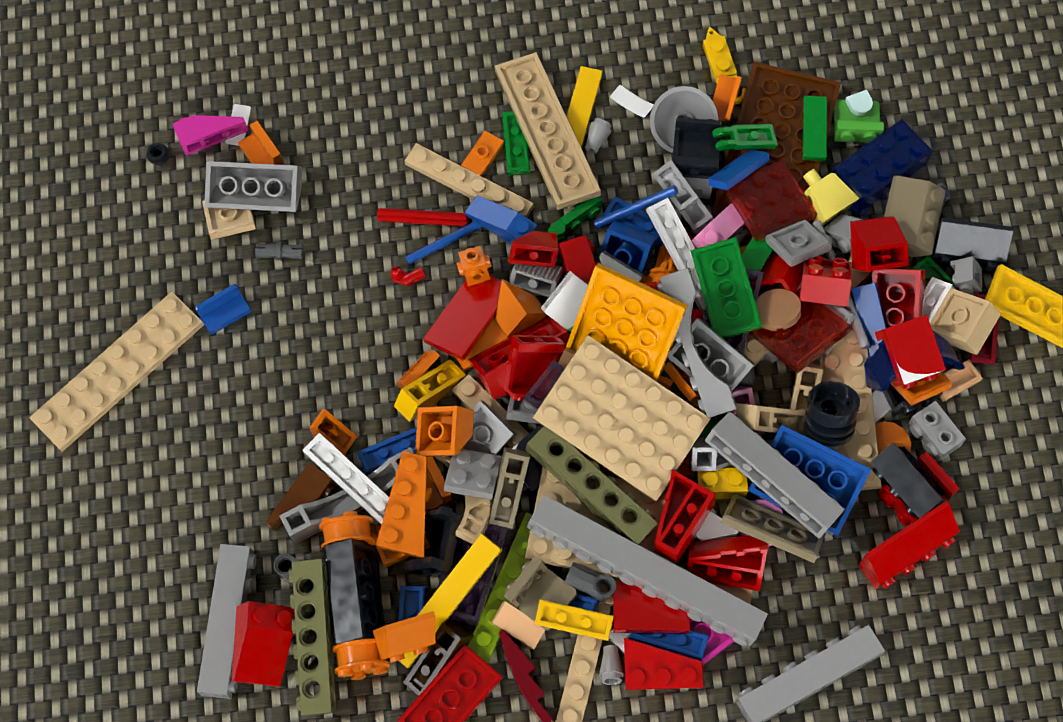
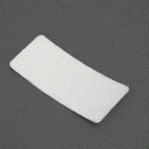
(631, 101)
(239, 111)

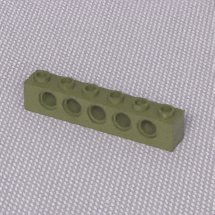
(594, 499)
(325, 700)

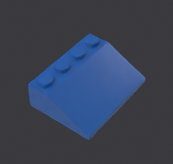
(830, 470)

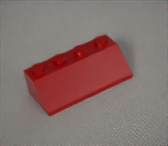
(493, 362)
(910, 546)

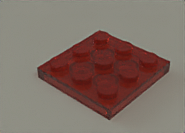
(770, 200)
(807, 339)

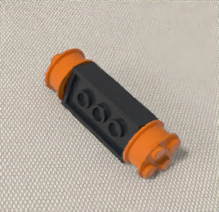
(354, 594)

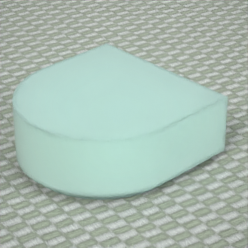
(859, 103)

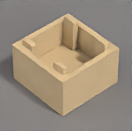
(964, 320)

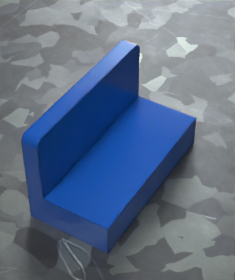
(222, 309)

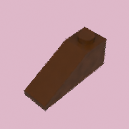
(308, 487)

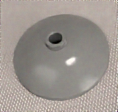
(677, 103)

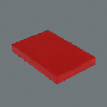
(645, 614)

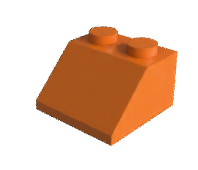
(443, 430)
(406, 636)

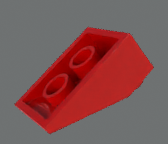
(900, 293)
(261, 643)

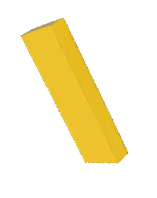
(573, 620)

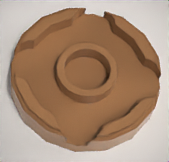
(778, 309)

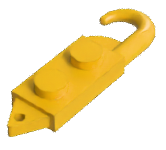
(720, 58)

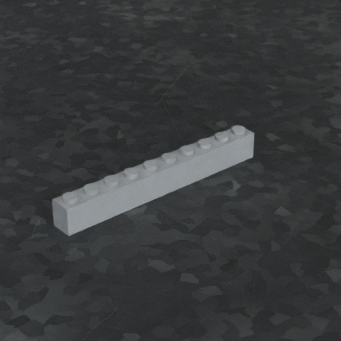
(647, 571)

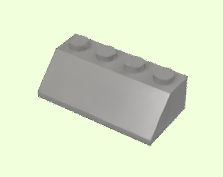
(252, 186)

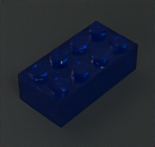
(872, 167)

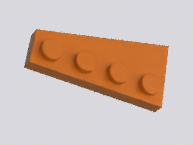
(405, 513)

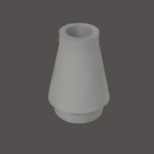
(598, 133)
(611, 667)

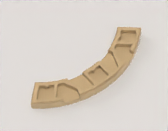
(475, 515)

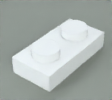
(934, 296)

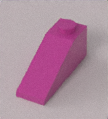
(205, 131)

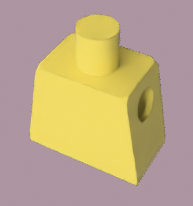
(828, 195)

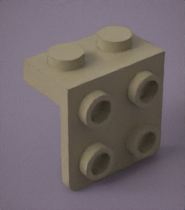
(537, 583)

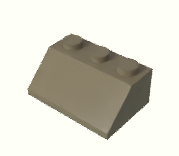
(917, 211)

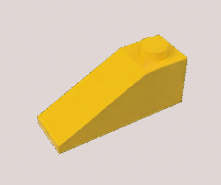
(428, 389)

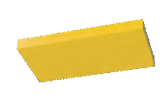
(1027, 304)

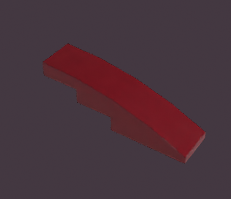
(522, 670)

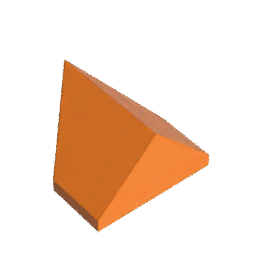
(517, 309)

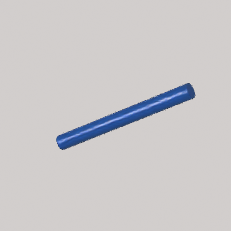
(637, 206)
(437, 245)

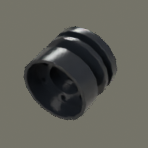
(831, 413)

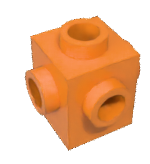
(474, 265)

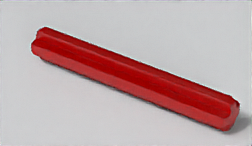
(422, 217)

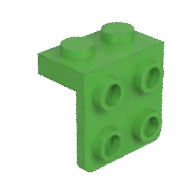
(856, 128)

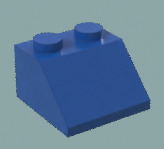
(629, 245)

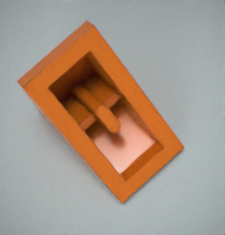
(333, 431)

